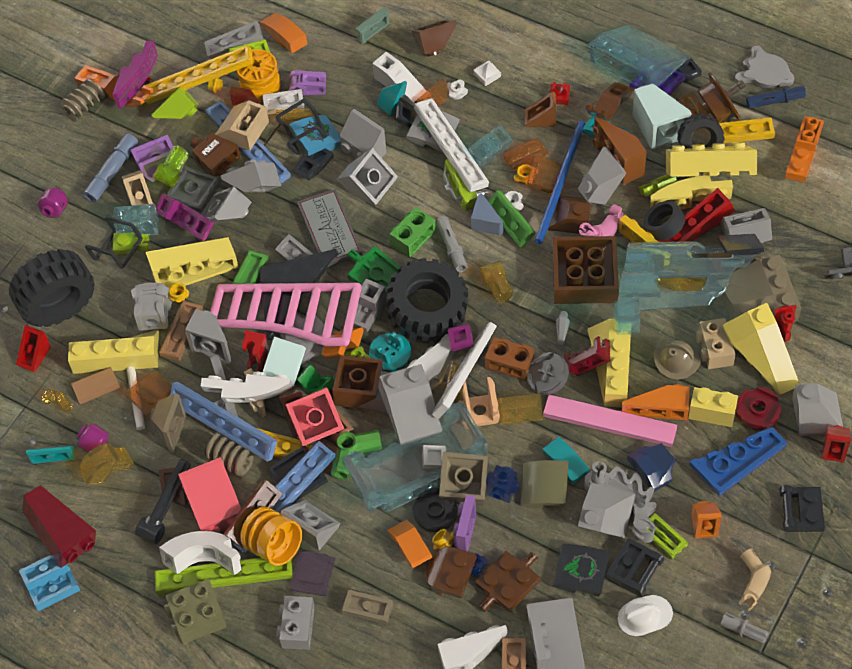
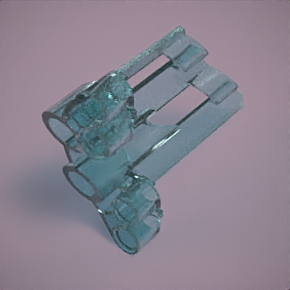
(656, 260)

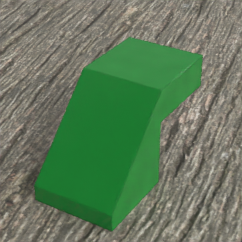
(311, 381)

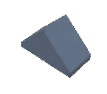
(485, 218)

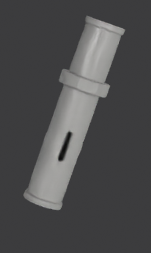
(454, 251)

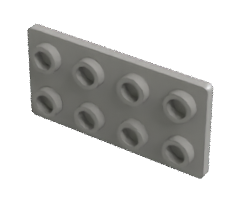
(555, 635)

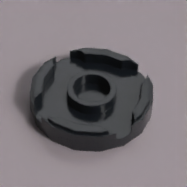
(434, 512)

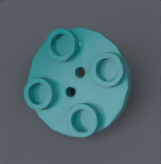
(396, 345)

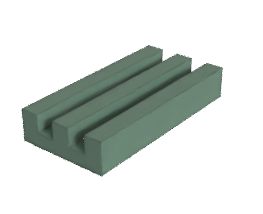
(372, 25)

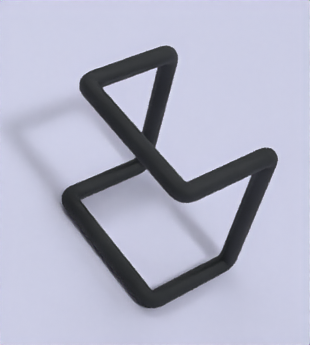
(291, 144)
(89, 248)

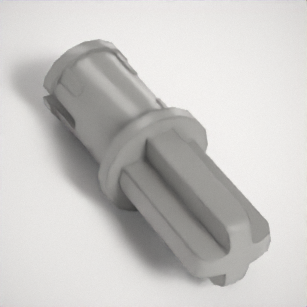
(743, 627)

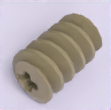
(80, 98)
(231, 457)

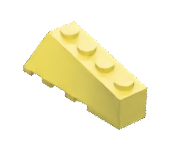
(98, 355)
(614, 374)

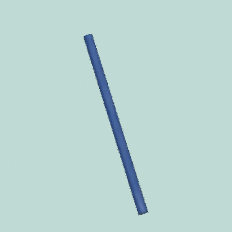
(559, 183)

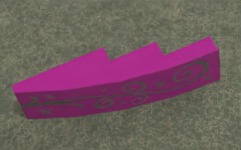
(133, 77)

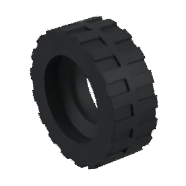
(696, 122)

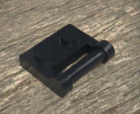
(809, 507)
(627, 564)

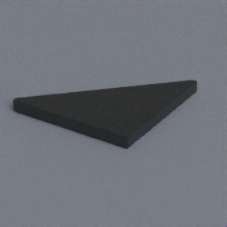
(298, 270)

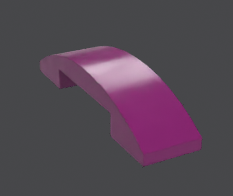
(184, 216)

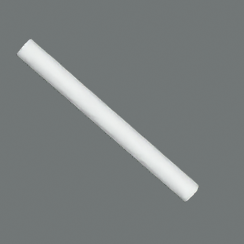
(138, 414)

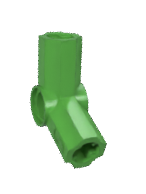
(360, 442)

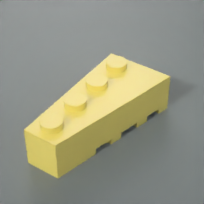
(711, 160)

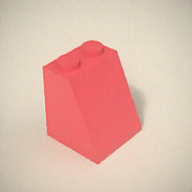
(210, 496)

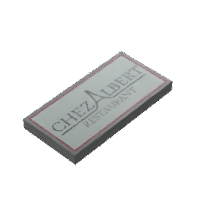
(329, 225)

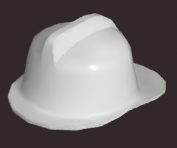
(645, 615)

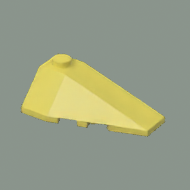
(762, 345)

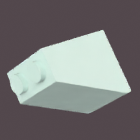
(658, 115)

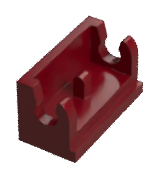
(589, 358)

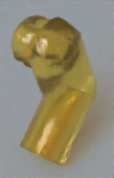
(57, 396)

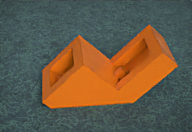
(336, 351)
(410, 543)

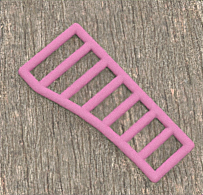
(296, 289)

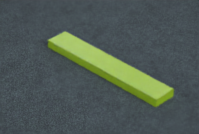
(251, 571)

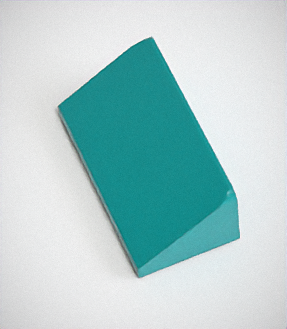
(51, 454)

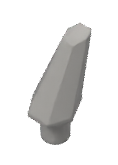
(562, 325)

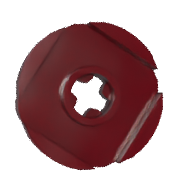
(756, 397)

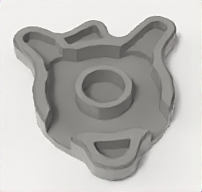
(765, 70)

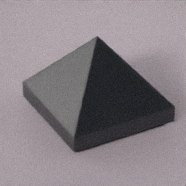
(404, 114)

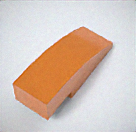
(284, 32)

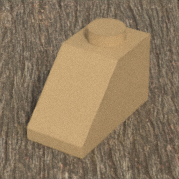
(136, 189)

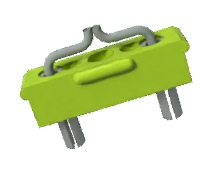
(460, 191)

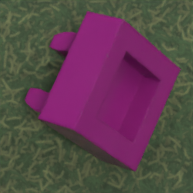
(460, 337)

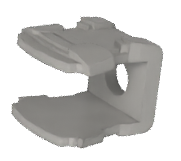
(151, 306)

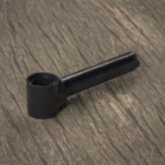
(151, 527)

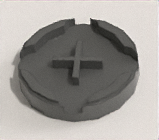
(548, 373)

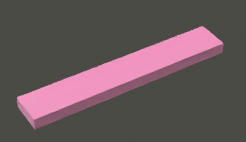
(610, 420)

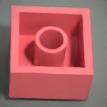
(314, 416)

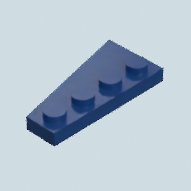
(730, 465)

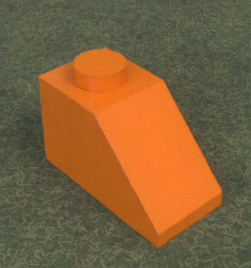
(706, 519)

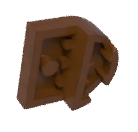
(450, 571)

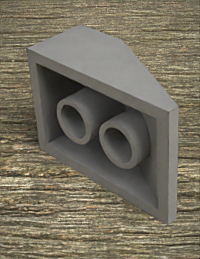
(409, 404)

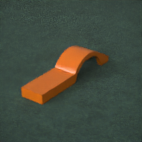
(108, 82)

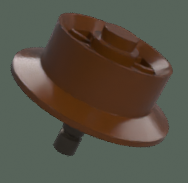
(718, 101)

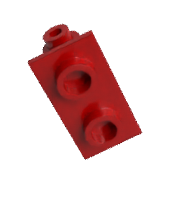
(785, 318)

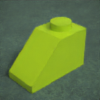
(177, 106)

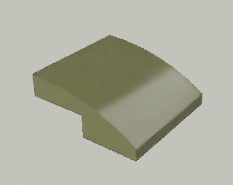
(544, 483)

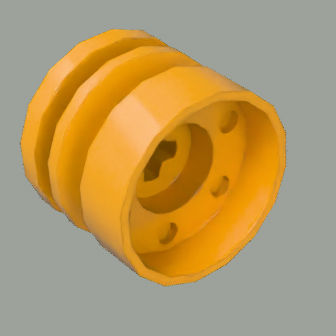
(260, 76)
(271, 536)

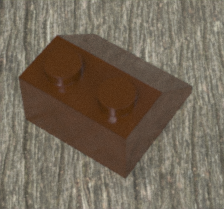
(356, 381)

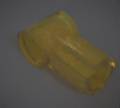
(495, 277)

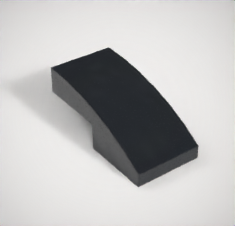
(312, 165)

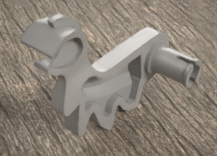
(641, 507)

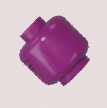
(52, 202)
(91, 437)

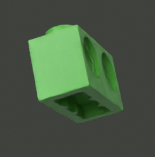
(414, 234)

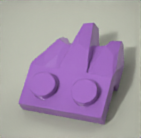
(151, 155)

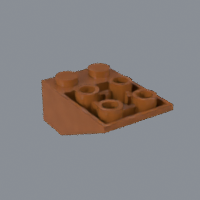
(623, 146)

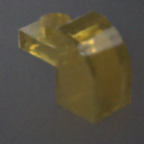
(103, 460)

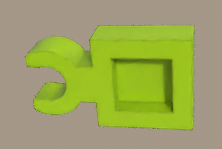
(656, 184)
(125, 241)

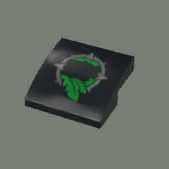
(581, 569)

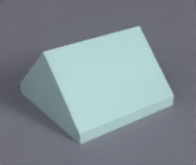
(284, 359)

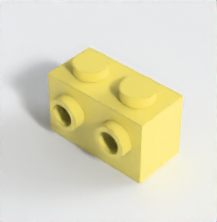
(713, 406)

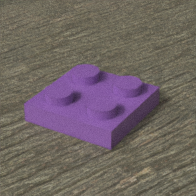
(464, 529)

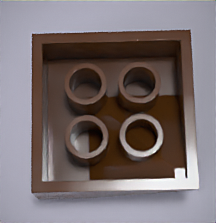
(585, 270)

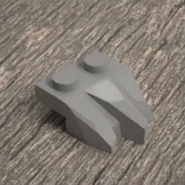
(312, 349)

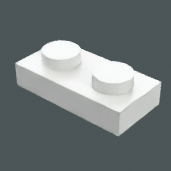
(282, 100)

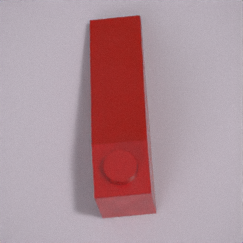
(704, 217)

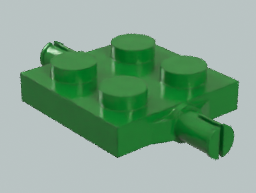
(372, 266)

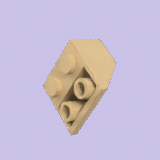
(244, 124)

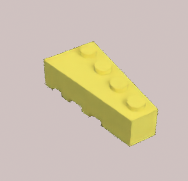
(192, 262)

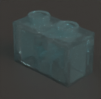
(490, 146)

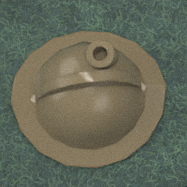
(676, 359)

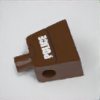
(214, 154)

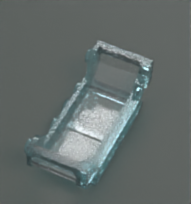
(397, 472)

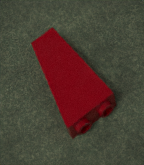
(58, 526)

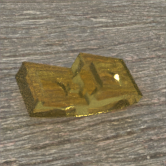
(683, 283)

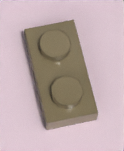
(367, 607)

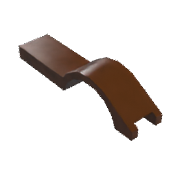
(609, 101)

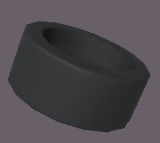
(657, 213)

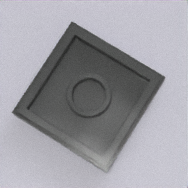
(194, 188)

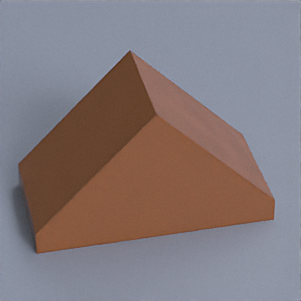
(542, 112)

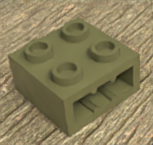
(194, 611)

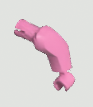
(607, 228)

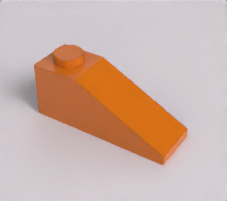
(661, 403)

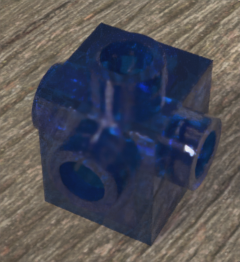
(502, 483)

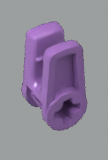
(310, 82)

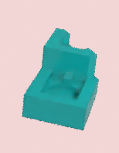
(389, 97)

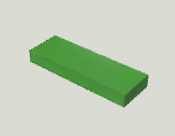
(512, 220)

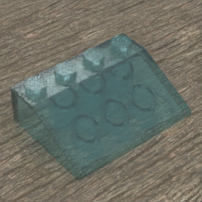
(635, 56)

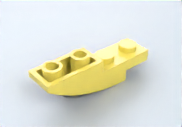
(690, 190)

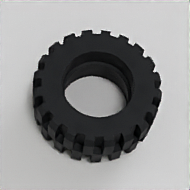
(429, 276)
(51, 287)

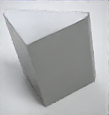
(314, 523)

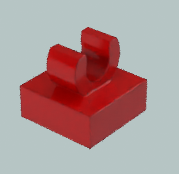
(562, 92)

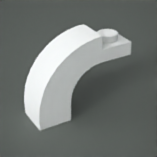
(199, 547)

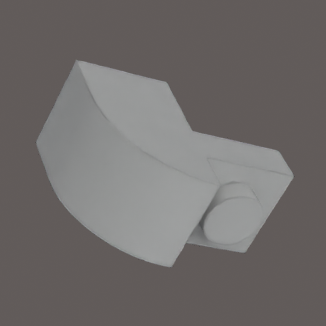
(370, 304)

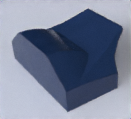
(653, 465)

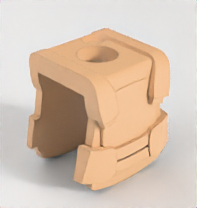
(488, 401)

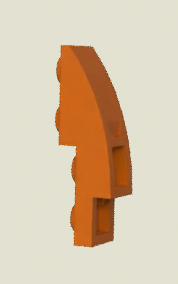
(804, 149)

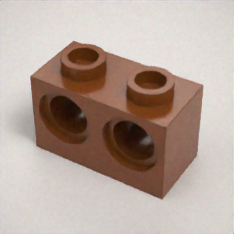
(507, 363)

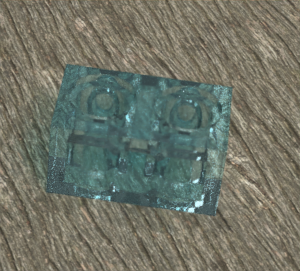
(142, 216)

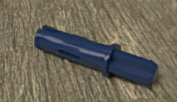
(783, 95)

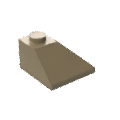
(168, 420)
(463, 476)

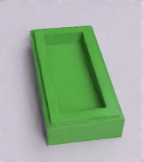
(250, 269)

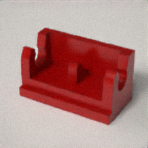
(257, 349)

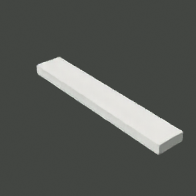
(451, 145)
(463, 370)

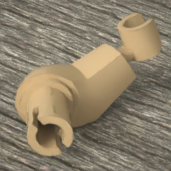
(758, 580)

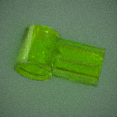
(170, 170)

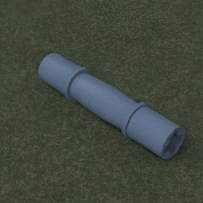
(110, 168)

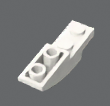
(255, 388)

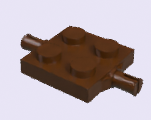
(507, 581)

